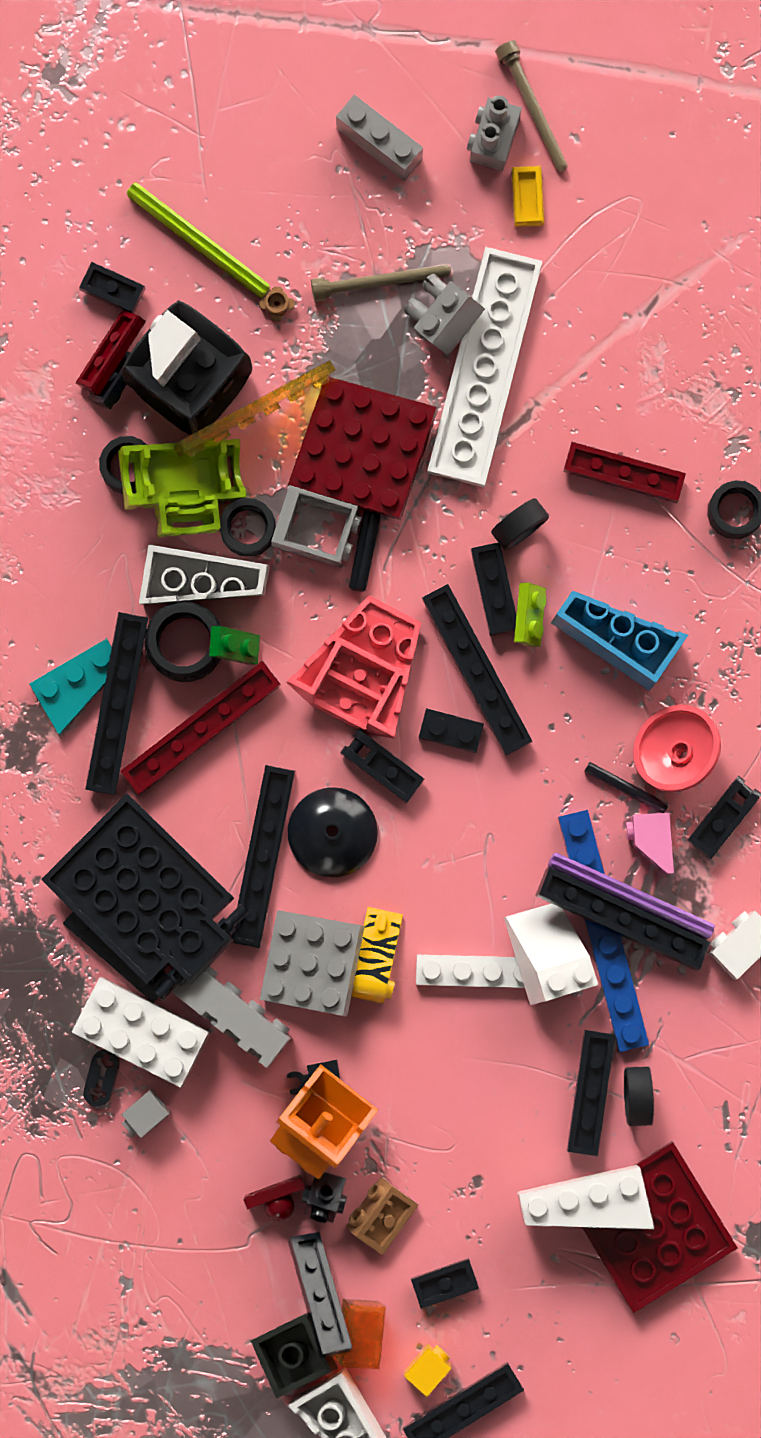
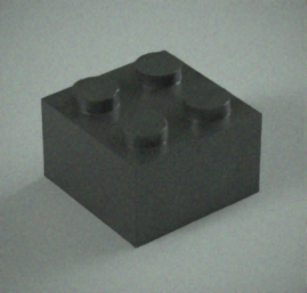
(291, 1356)

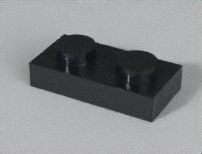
(112, 288)
(112, 390)
(451, 730)
(444, 1283)

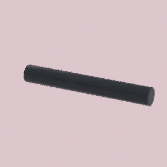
(626, 787)

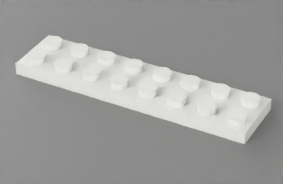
(485, 368)

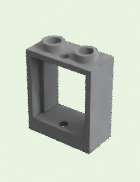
(289, 508)

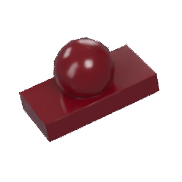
(278, 1202)

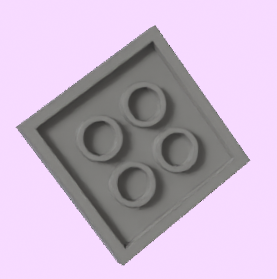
(312, 963)

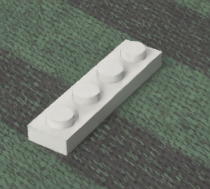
(468, 971)

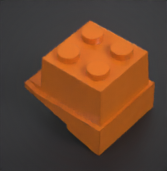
(322, 1123)

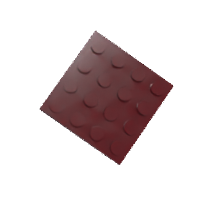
(363, 447)
(684, 1236)

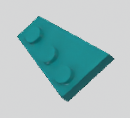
(72, 685)

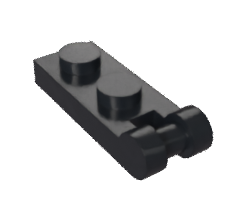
(383, 766)
(723, 818)

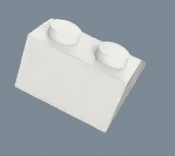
(549, 953)

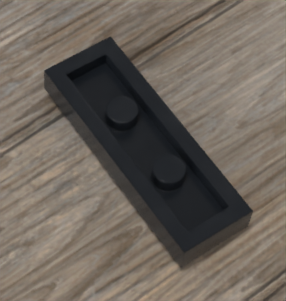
(494, 588)

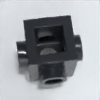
(324, 1198)

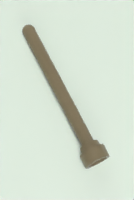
(509, 55)
(323, 288)

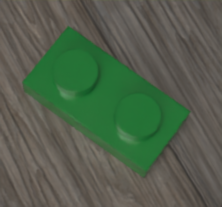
(234, 645)

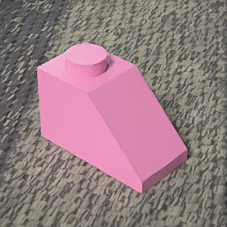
(652, 839)

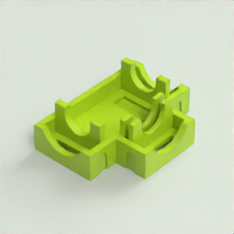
(183, 486)

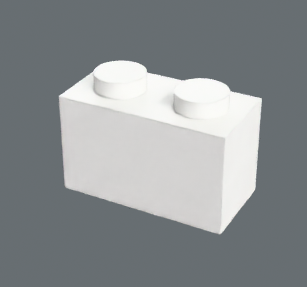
(740, 946)

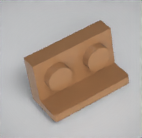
(381, 1215)

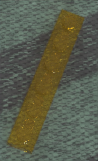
(245, 416)

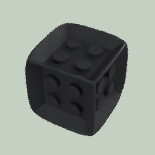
(202, 383)

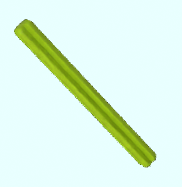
(198, 240)

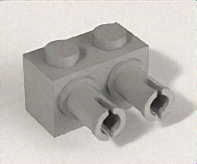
(495, 133)
(448, 315)

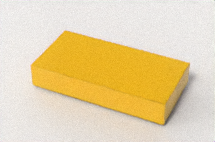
(527, 196)

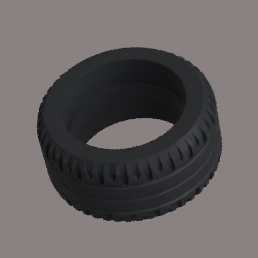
(157, 625)

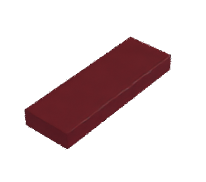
(110, 352)

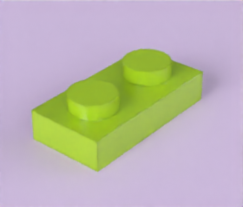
(530, 614)

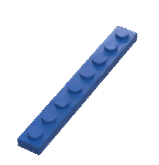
(605, 944)

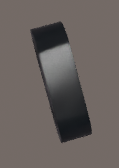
(94, 1076)

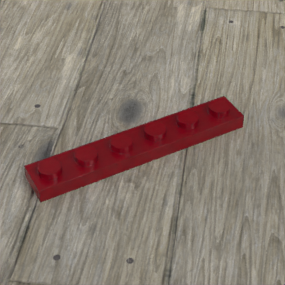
(200, 728)

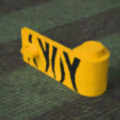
(377, 956)

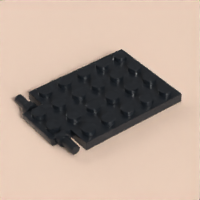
(145, 897)

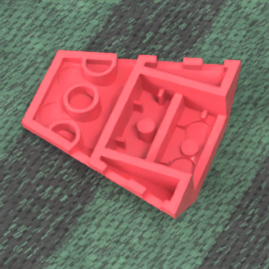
(362, 669)

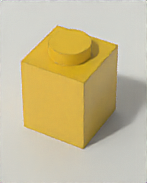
(428, 1369)

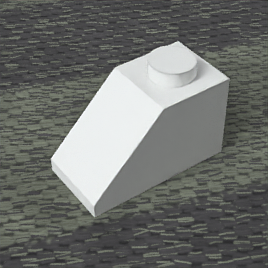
(169, 345)

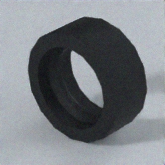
(106, 458)
(239, 506)
(713, 509)
(520, 524)
(638, 1096)

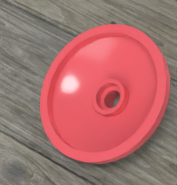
(666, 738)

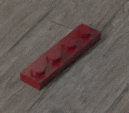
(624, 472)

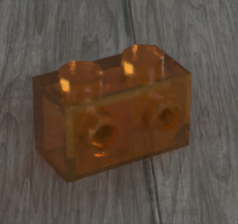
(365, 1329)

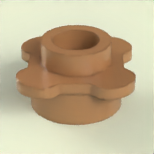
(273, 296)

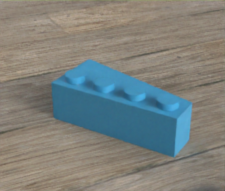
(619, 637)

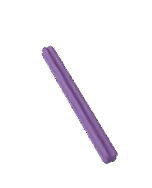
(632, 896)

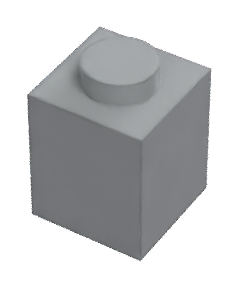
(145, 1114)

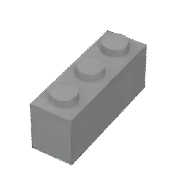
(379, 137)

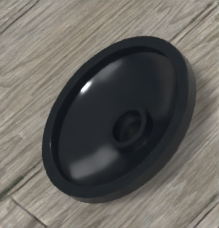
(337, 854)

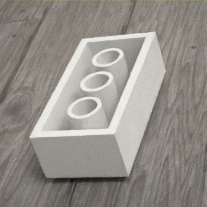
(141, 1032)

